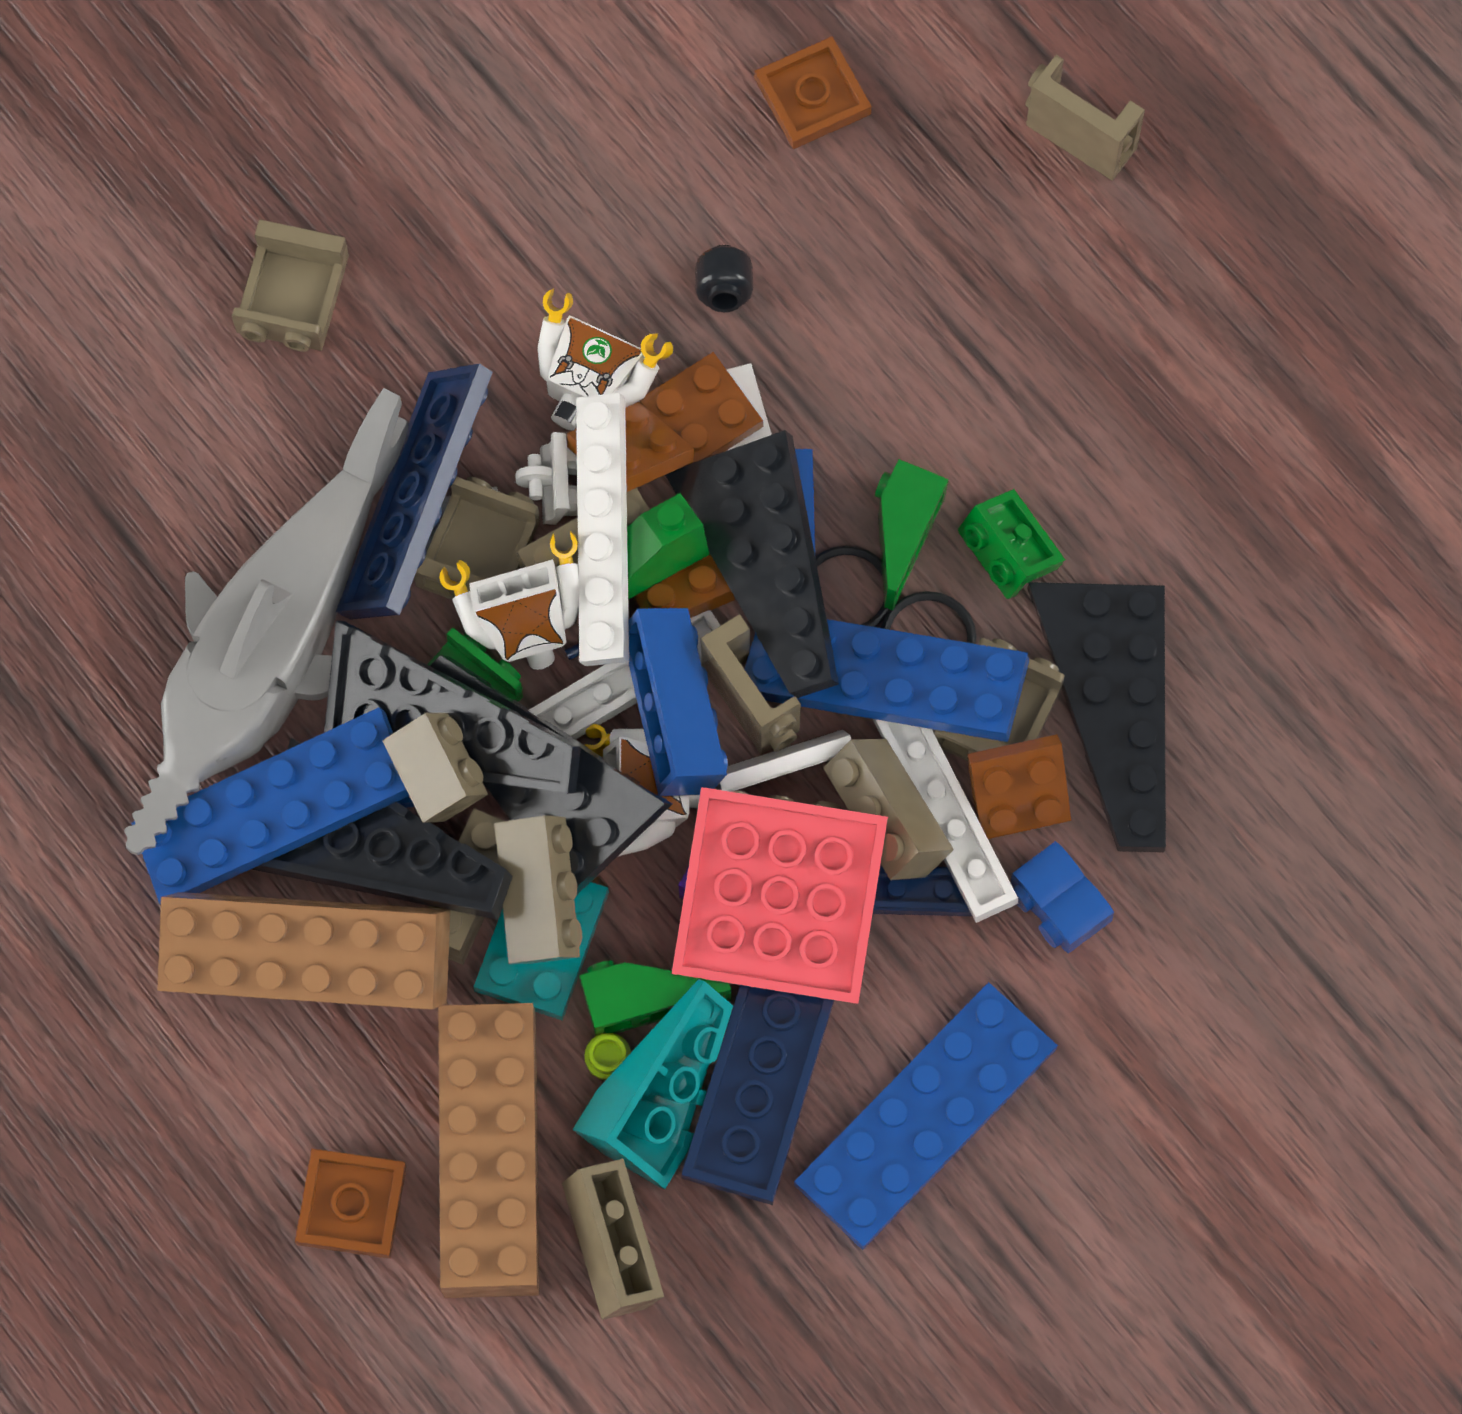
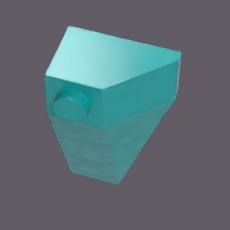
(652, 1095)

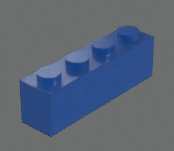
(674, 702)

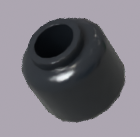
(724, 278)

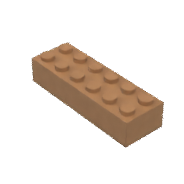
(304, 950)
(488, 1151)

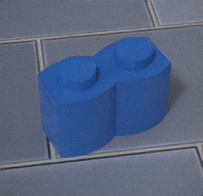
(1060, 898)

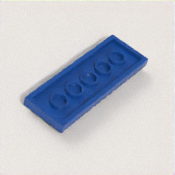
(910, 680)
(276, 807)
(925, 1115)

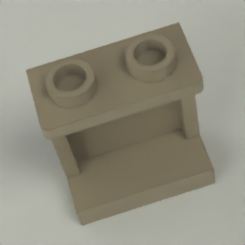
(1080, 126)
(291, 286)
(482, 531)
(722, 657)
(1036, 701)

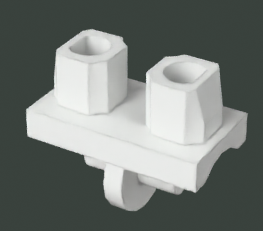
(548, 479)

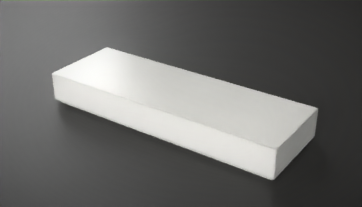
(783, 761)

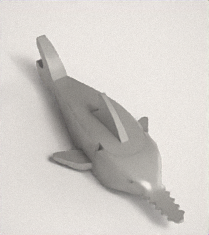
(265, 631)

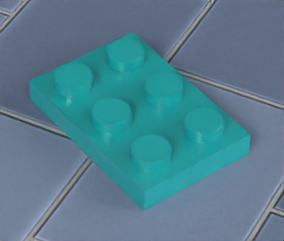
(543, 983)

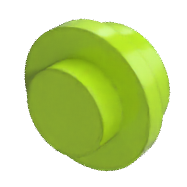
(605, 1054)

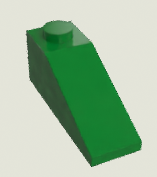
(905, 517)
(663, 543)
(634, 994)

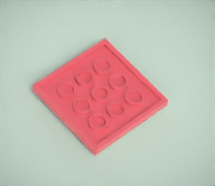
(779, 895)

